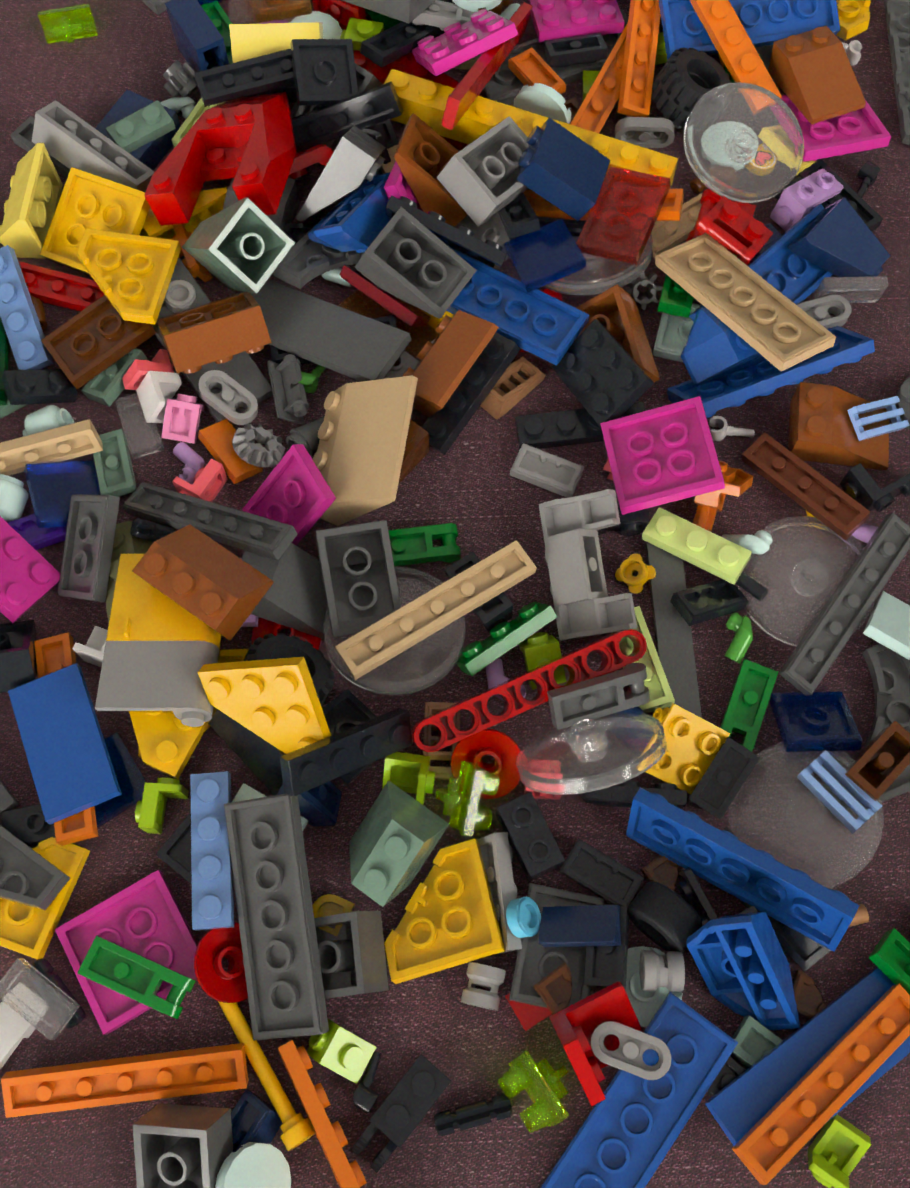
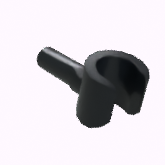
(868, 174)
(365, 1097)

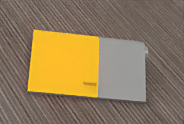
(154, 652)

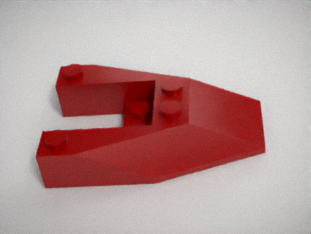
(235, 140)

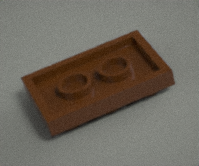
(94, 341)

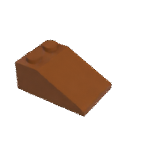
(816, 74)
(421, 159)
(824, 433)

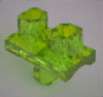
(68, 23)
(464, 796)
(541, 1085)

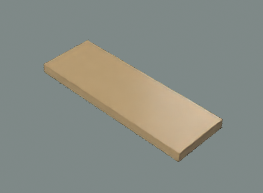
(745, 302)

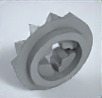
(255, 453)

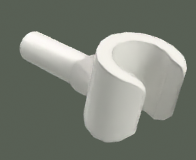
(853, 51)
(721, 422)

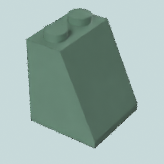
(239, 246)
(392, 844)

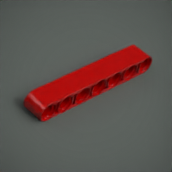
(542, 676)

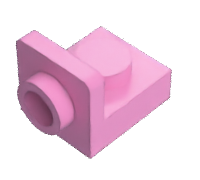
(182, 418)

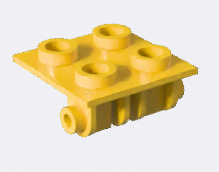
(690, 747)

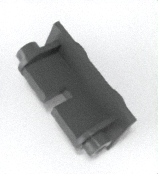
(288, 395)

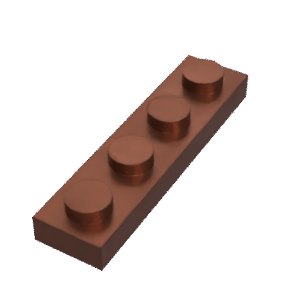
(805, 486)

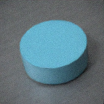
(523, 917)

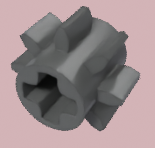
(180, 79)
(649, 295)

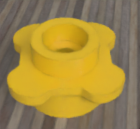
(626, 570)

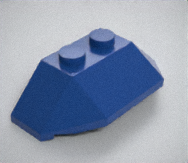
(356, 219)
(713, 348)
(746, 968)

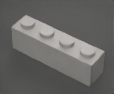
(85, 148)

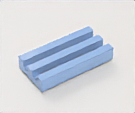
(892, 413)
(829, 801)

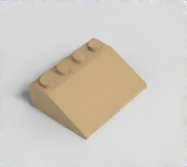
(364, 444)

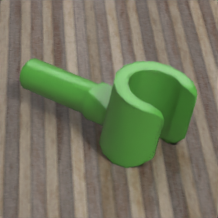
(310, 380)

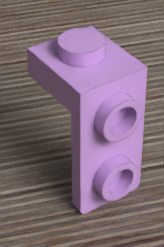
(803, 196)

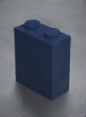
(196, 35)
(152, 152)
(562, 169)

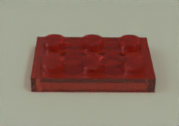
(623, 215)

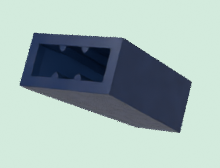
(841, 243)

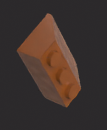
(620, 315)
(214, 332)
(448, 359)
(204, 579)

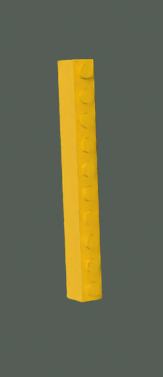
(429, 101)

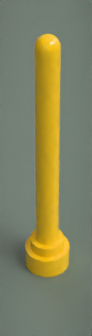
(294, 1126)

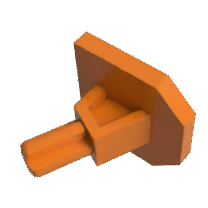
(708, 504)

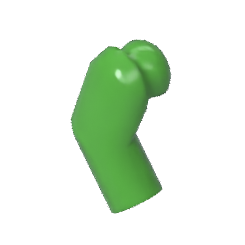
(742, 638)

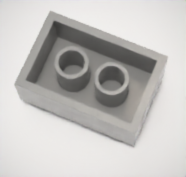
(486, 171)

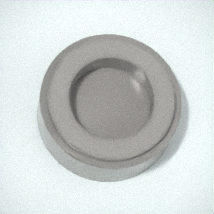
(180, 296)

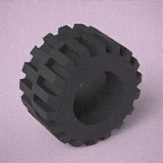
(684, 81)
(287, 647)

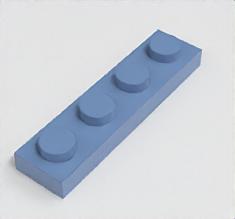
(20, 315)
(211, 852)

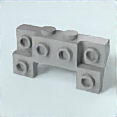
(577, 566)

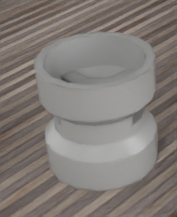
(662, 971)
(485, 977)

